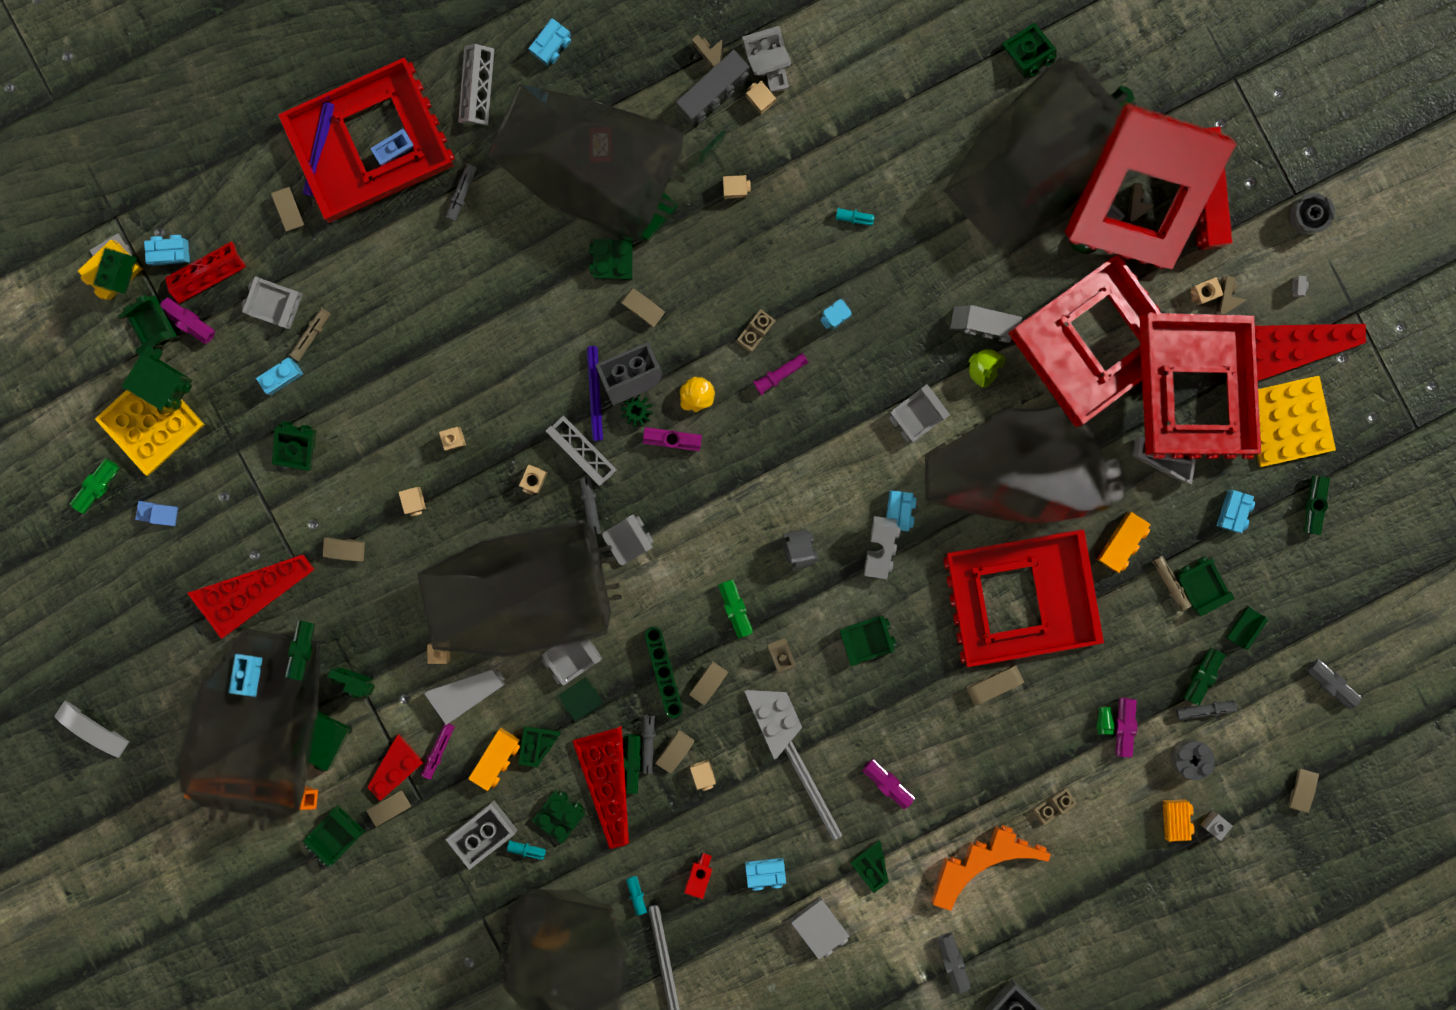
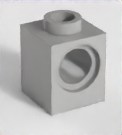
(1216, 825)

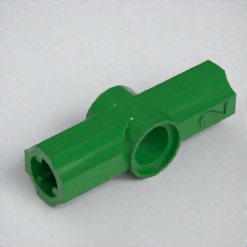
(94, 486)
(735, 608)

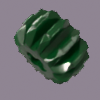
(633, 416)

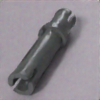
(457, 200)
(589, 504)
(1215, 708)
(647, 743)

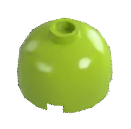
(984, 366)

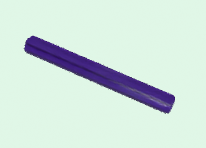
(322, 131)
(594, 388)

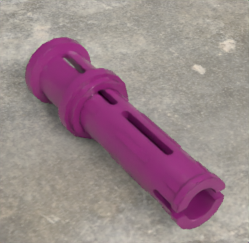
(772, 378)

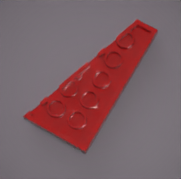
(1291, 346)
(240, 598)
(604, 772)

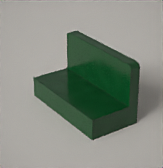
(1247, 628)

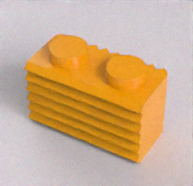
(1177, 820)

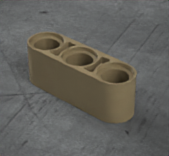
(995, 684)

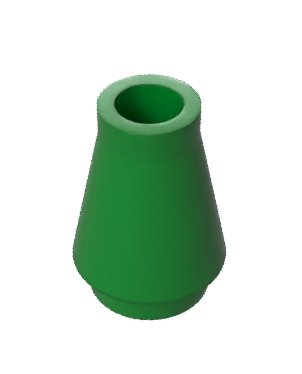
(1105, 721)

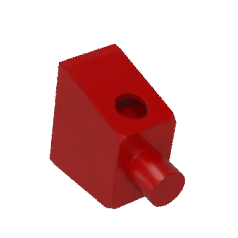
(697, 886)

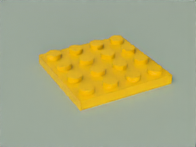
(1293, 421)
(147, 432)

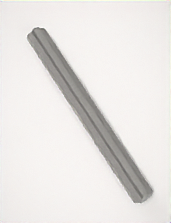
(812, 791)
(663, 957)

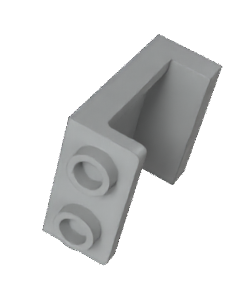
(271, 302)
(918, 414)
(570, 660)
(820, 928)

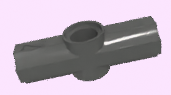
(1333, 684)
(953, 963)

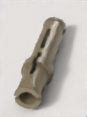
(314, 327)
(1173, 586)

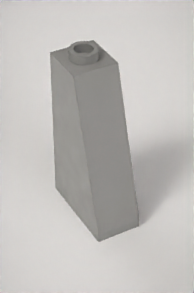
(461, 695)

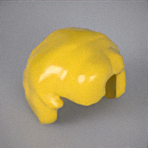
(696, 394)

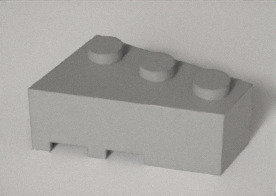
(985, 322)
(1179, 469)

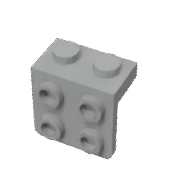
(766, 51)
(628, 539)

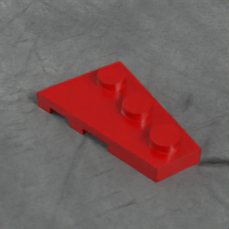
(395, 768)

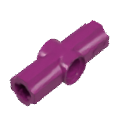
(187, 321)
(659, 438)
(1125, 727)
(888, 784)

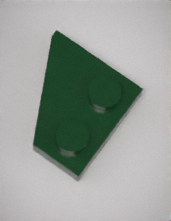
(536, 744)
(872, 866)

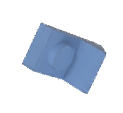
(392, 147)
(156, 513)

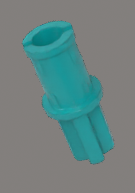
(854, 217)
(526, 850)
(636, 895)

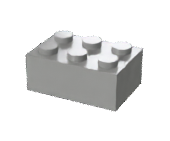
(481, 834)

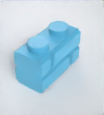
(550, 42)
(166, 251)
(835, 315)
(279, 376)
(900, 507)
(1235, 511)
(245, 675)
(765, 873)

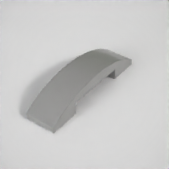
(90, 730)

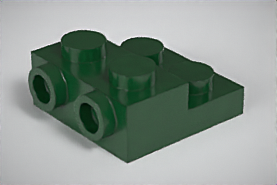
(1030, 50)
(611, 259)
(293, 446)
(355, 684)
(559, 816)

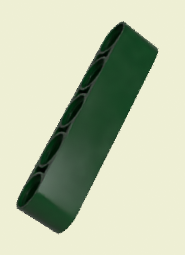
(663, 681)

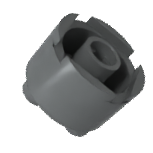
(1302, 220)
(799, 549)
(1202, 764)

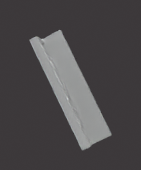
(472, 83)
(580, 459)

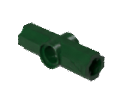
(1319, 492)
(300, 650)
(1204, 676)
(632, 762)

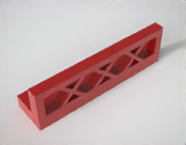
(204, 275)

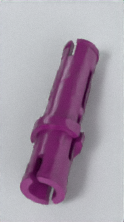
(437, 751)

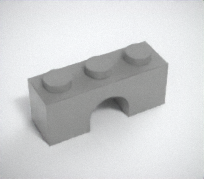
(879, 562)

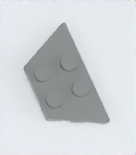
(775, 718)

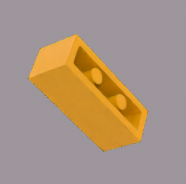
(1124, 542)
(495, 759)

